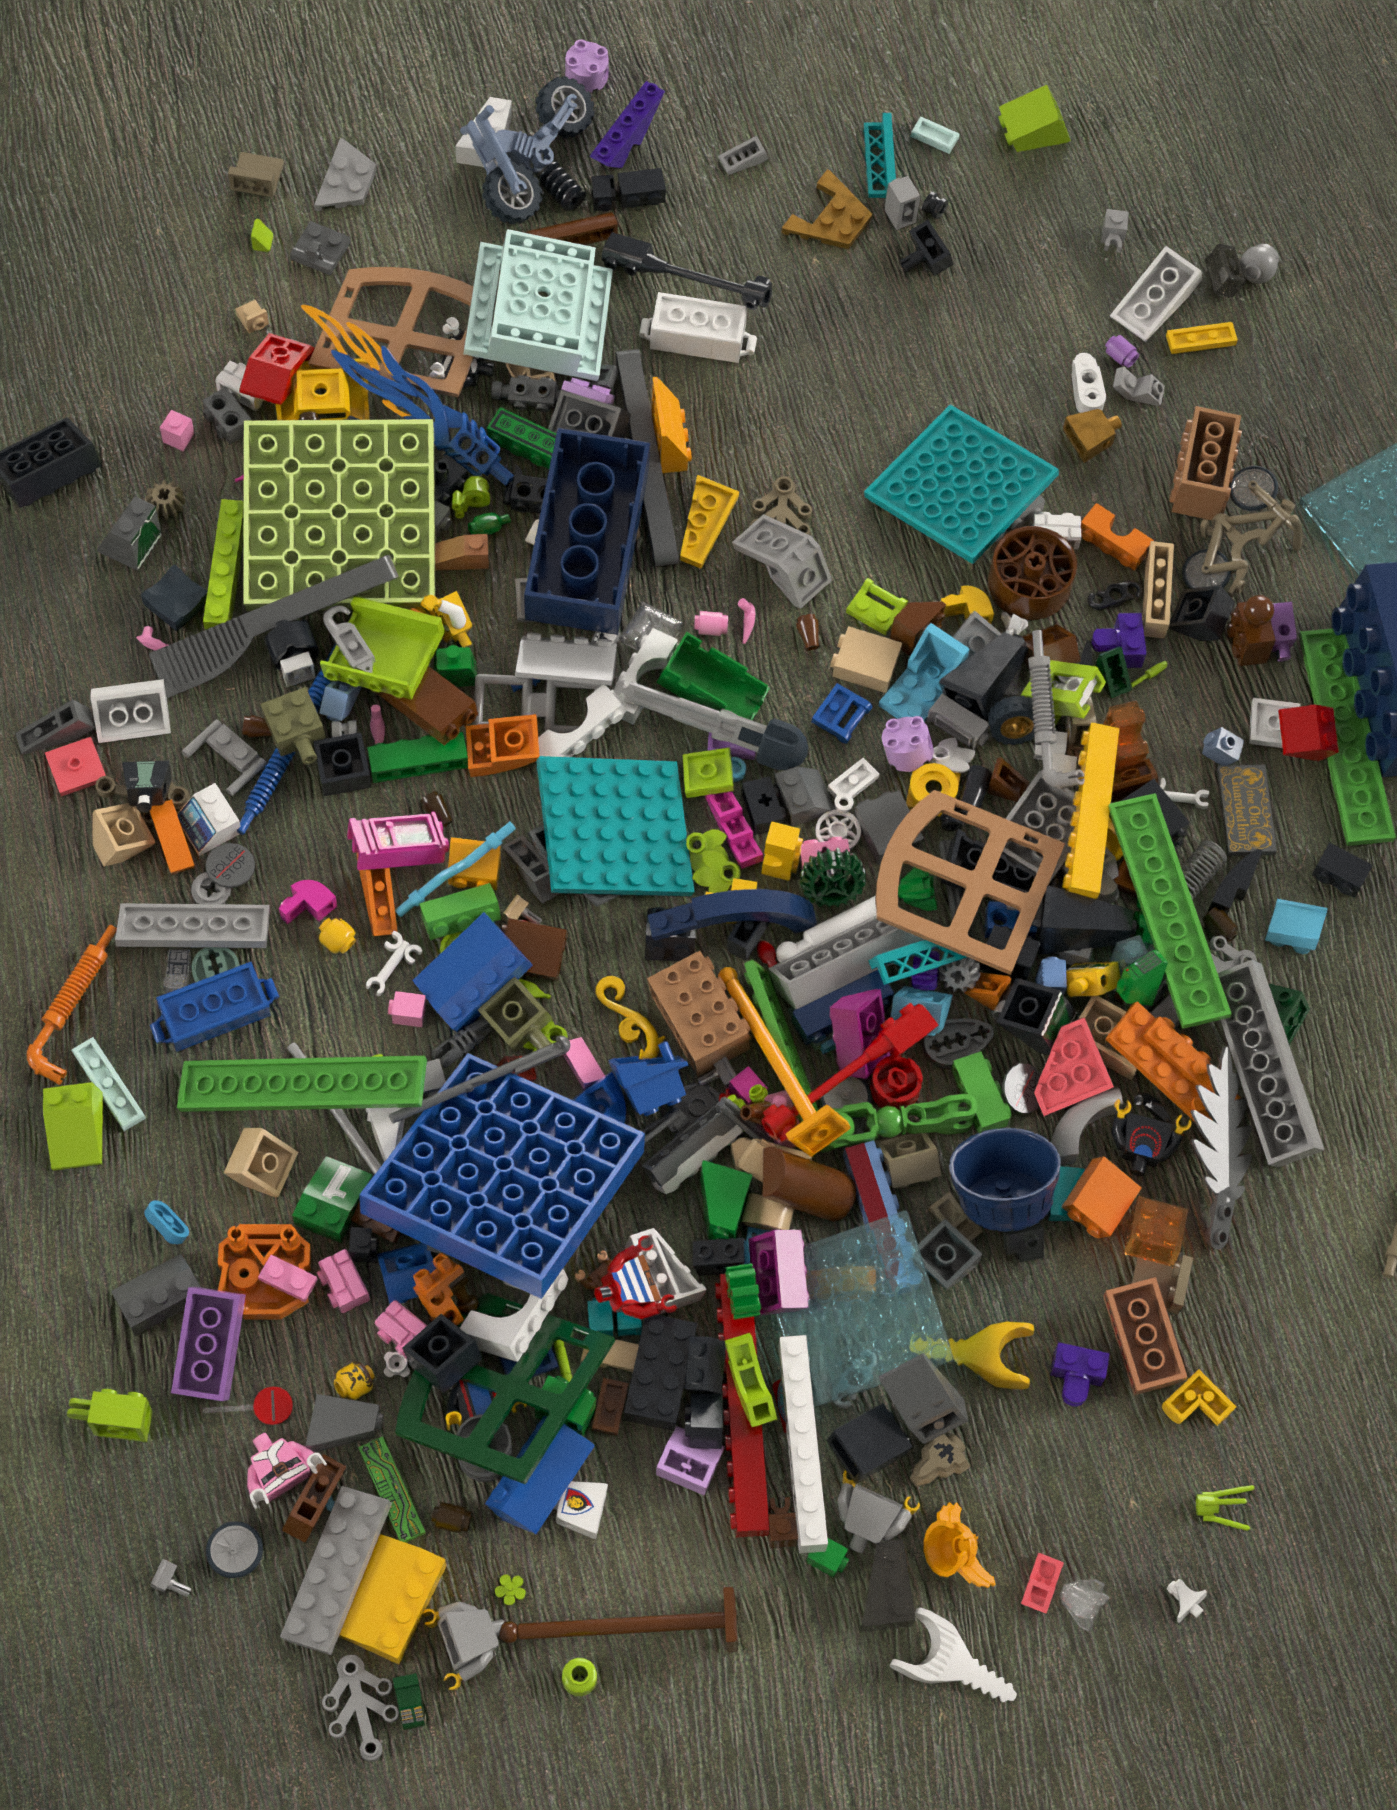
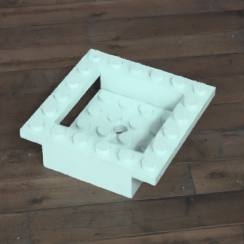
(535, 331)

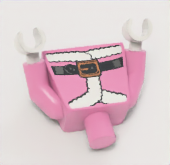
(278, 1468)

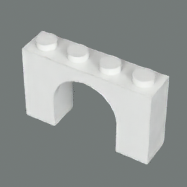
(512, 1334)

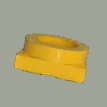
(931, 772)

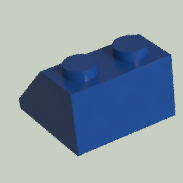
(400, 1266)

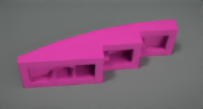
(732, 823)

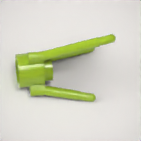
(1208, 1504)

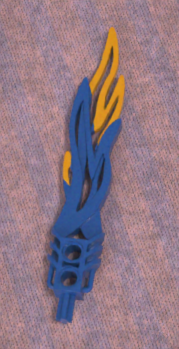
(444, 416)

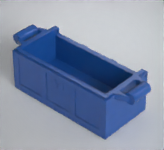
(213, 1007)

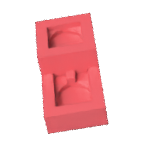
(1042, 1583)

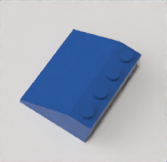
(471, 972)

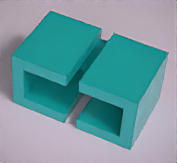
(601, 1320)

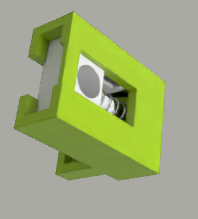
(1071, 688)

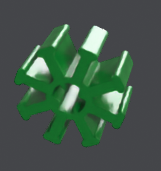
(743, 1291)

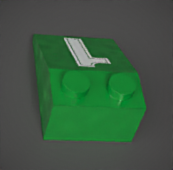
(331, 1199)

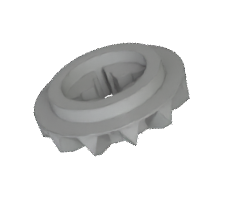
(201, 896)

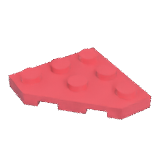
(1072, 1069)

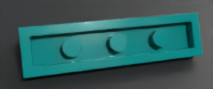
(887, 154)
(903, 953)

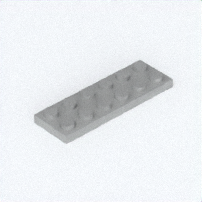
(192, 925)
(336, 1570)

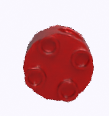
(896, 1082)

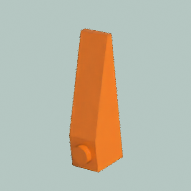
(379, 900)

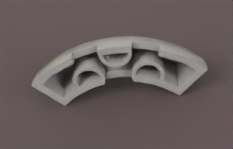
(1078, 1117)

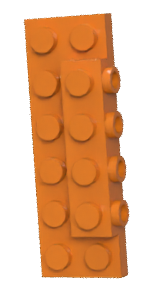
(1163, 1057)

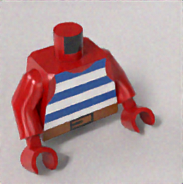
(631, 1285)

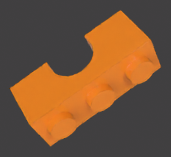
(1127, 549)

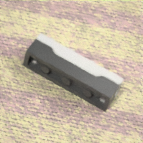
(688, 1150)

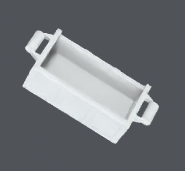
(698, 328)

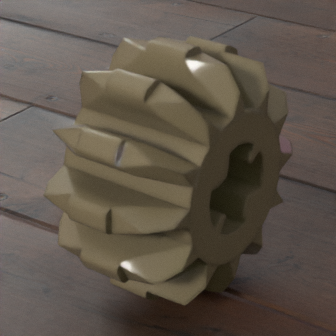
(166, 498)

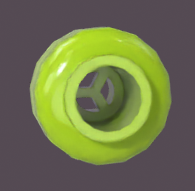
(579, 1667)

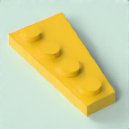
(706, 518)

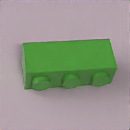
(458, 910)
(975, 1078)

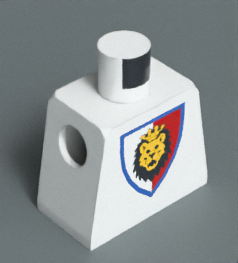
(582, 1507)

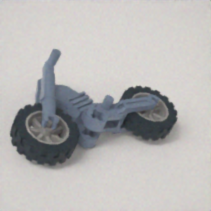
(516, 149)

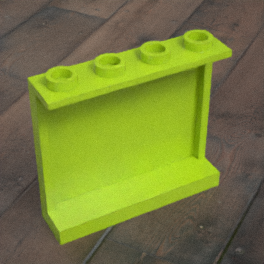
(401, 645)

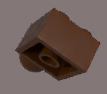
(1252, 630)

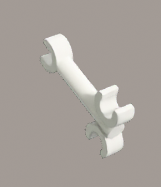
(1186, 797)
(401, 949)

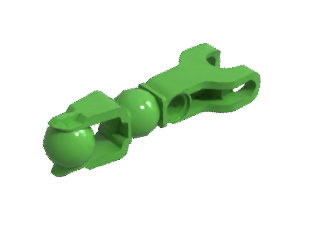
(934, 1116)

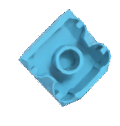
(1296, 925)

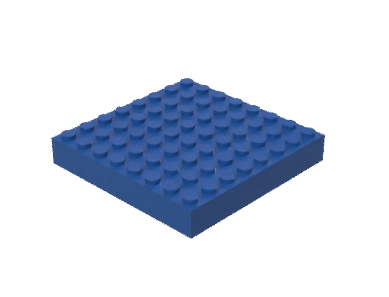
(503, 1176)

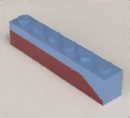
(871, 1181)

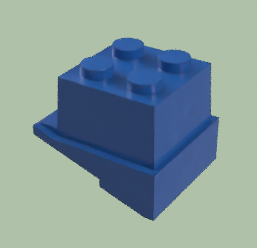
(650, 1080)

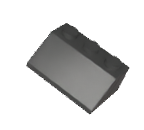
(155, 1294)

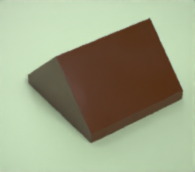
(1131, 778)

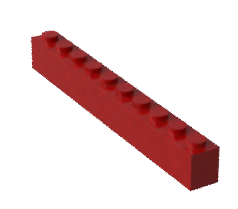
(743, 1441)

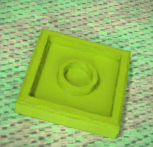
(708, 772)

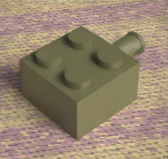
(294, 724)
(517, 1016)

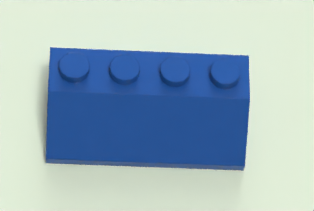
(532, 1503)

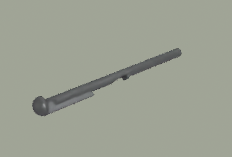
(519, 1065)

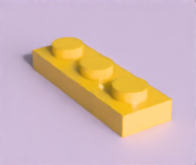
(1201, 337)

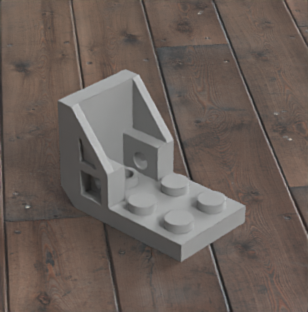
(790, 557)

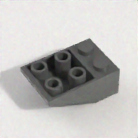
(924, 1398)

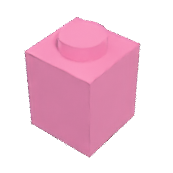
(177, 430)
(407, 1009)

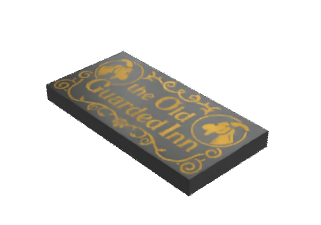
(1246, 809)

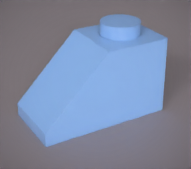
(338, 700)

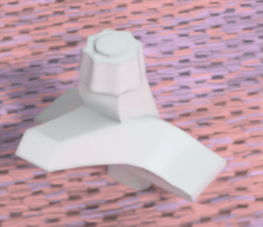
(1013, 625)
(1187, 1599)

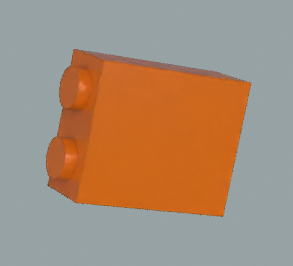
(1101, 1197)

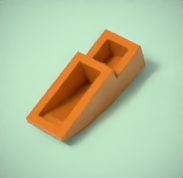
(171, 837)

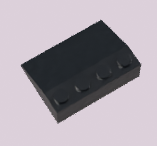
(46, 462)

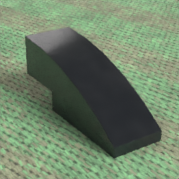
(1236, 882)

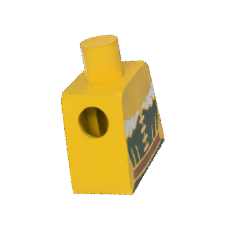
(1086, 980)

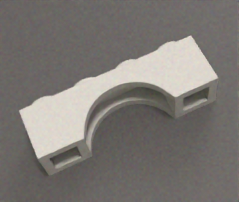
(653, 654)
(602, 711)

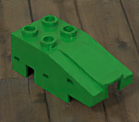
(712, 679)

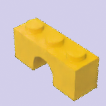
(782, 851)

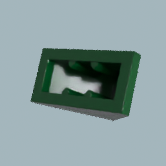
(1114, 671)

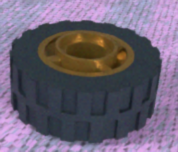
(1012, 720)

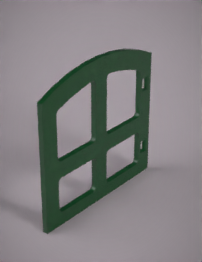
(508, 1390)

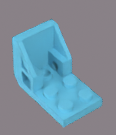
(919, 684)

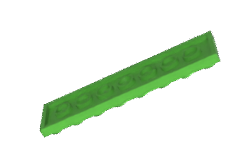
(775, 1021)

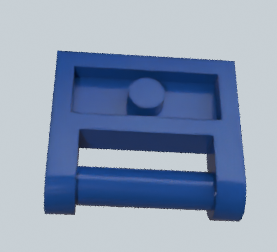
(835, 708)

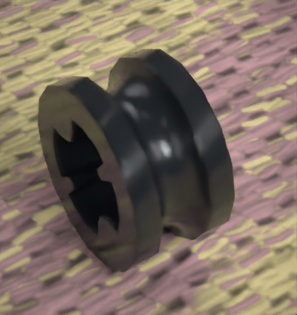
(950, 823)

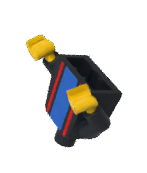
(468, 1401)

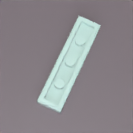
(108, 1081)

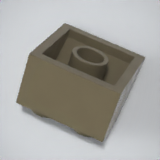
(909, 1159)

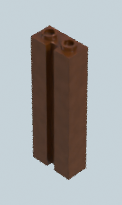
(436, 707)

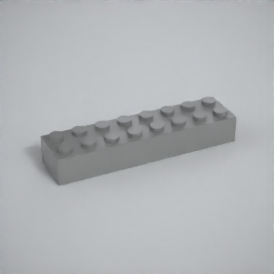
(1267, 1067)

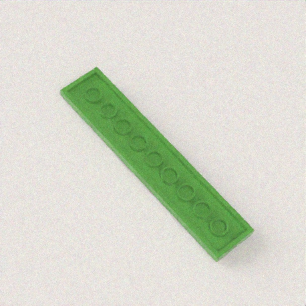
(1353, 775)
(1169, 911)
(302, 1083)

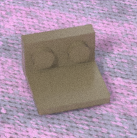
(256, 174)
(1171, 1280)

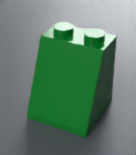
(723, 1199)

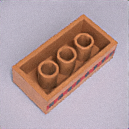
(1145, 1336)

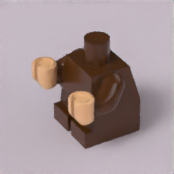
(594, 1279)

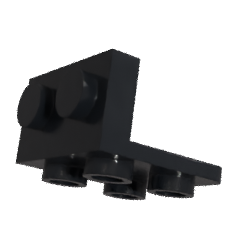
(670, 948)

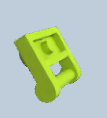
(872, 612)

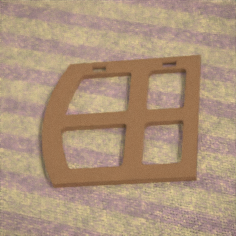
(402, 334)
(977, 882)

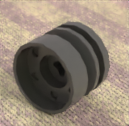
(500, 1442)

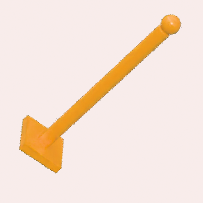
(818, 1127)

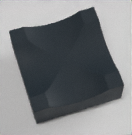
(175, 598)

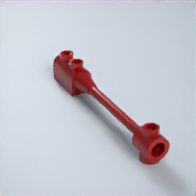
(894, 1038)

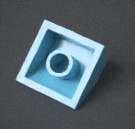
(935, 1002)

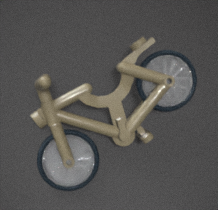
(1251, 490)

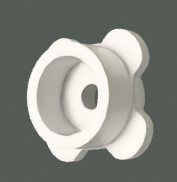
(391, 1369)

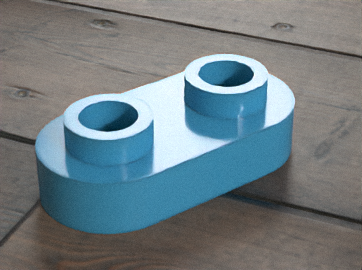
(166, 1222)

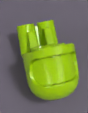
(474, 494)

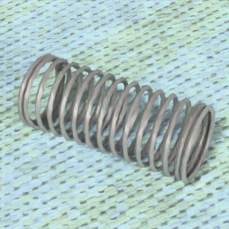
(1219, 850)

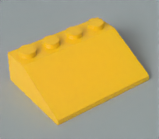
(392, 1597)

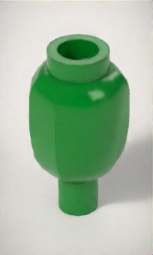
(487, 523)

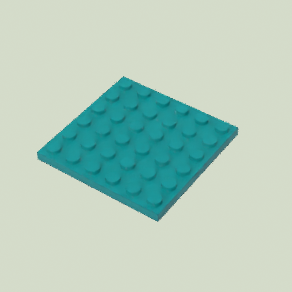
(961, 483)
(614, 826)

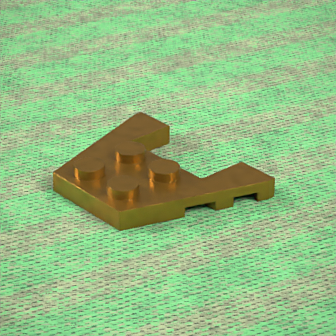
(839, 221)

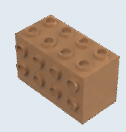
(1206, 463)
(699, 1012)

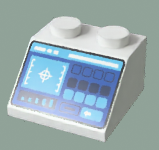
(208, 820)

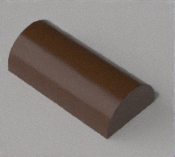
(807, 1185)

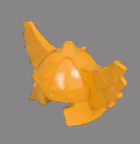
(953, 1548)

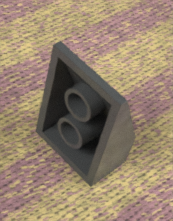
(588, 416)

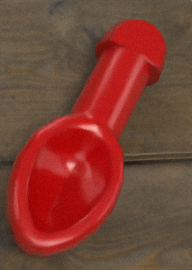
(766, 953)

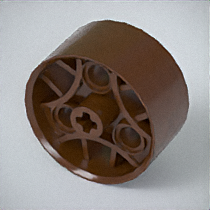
(1032, 572)

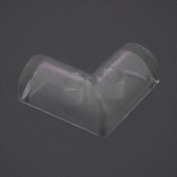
(644, 620)

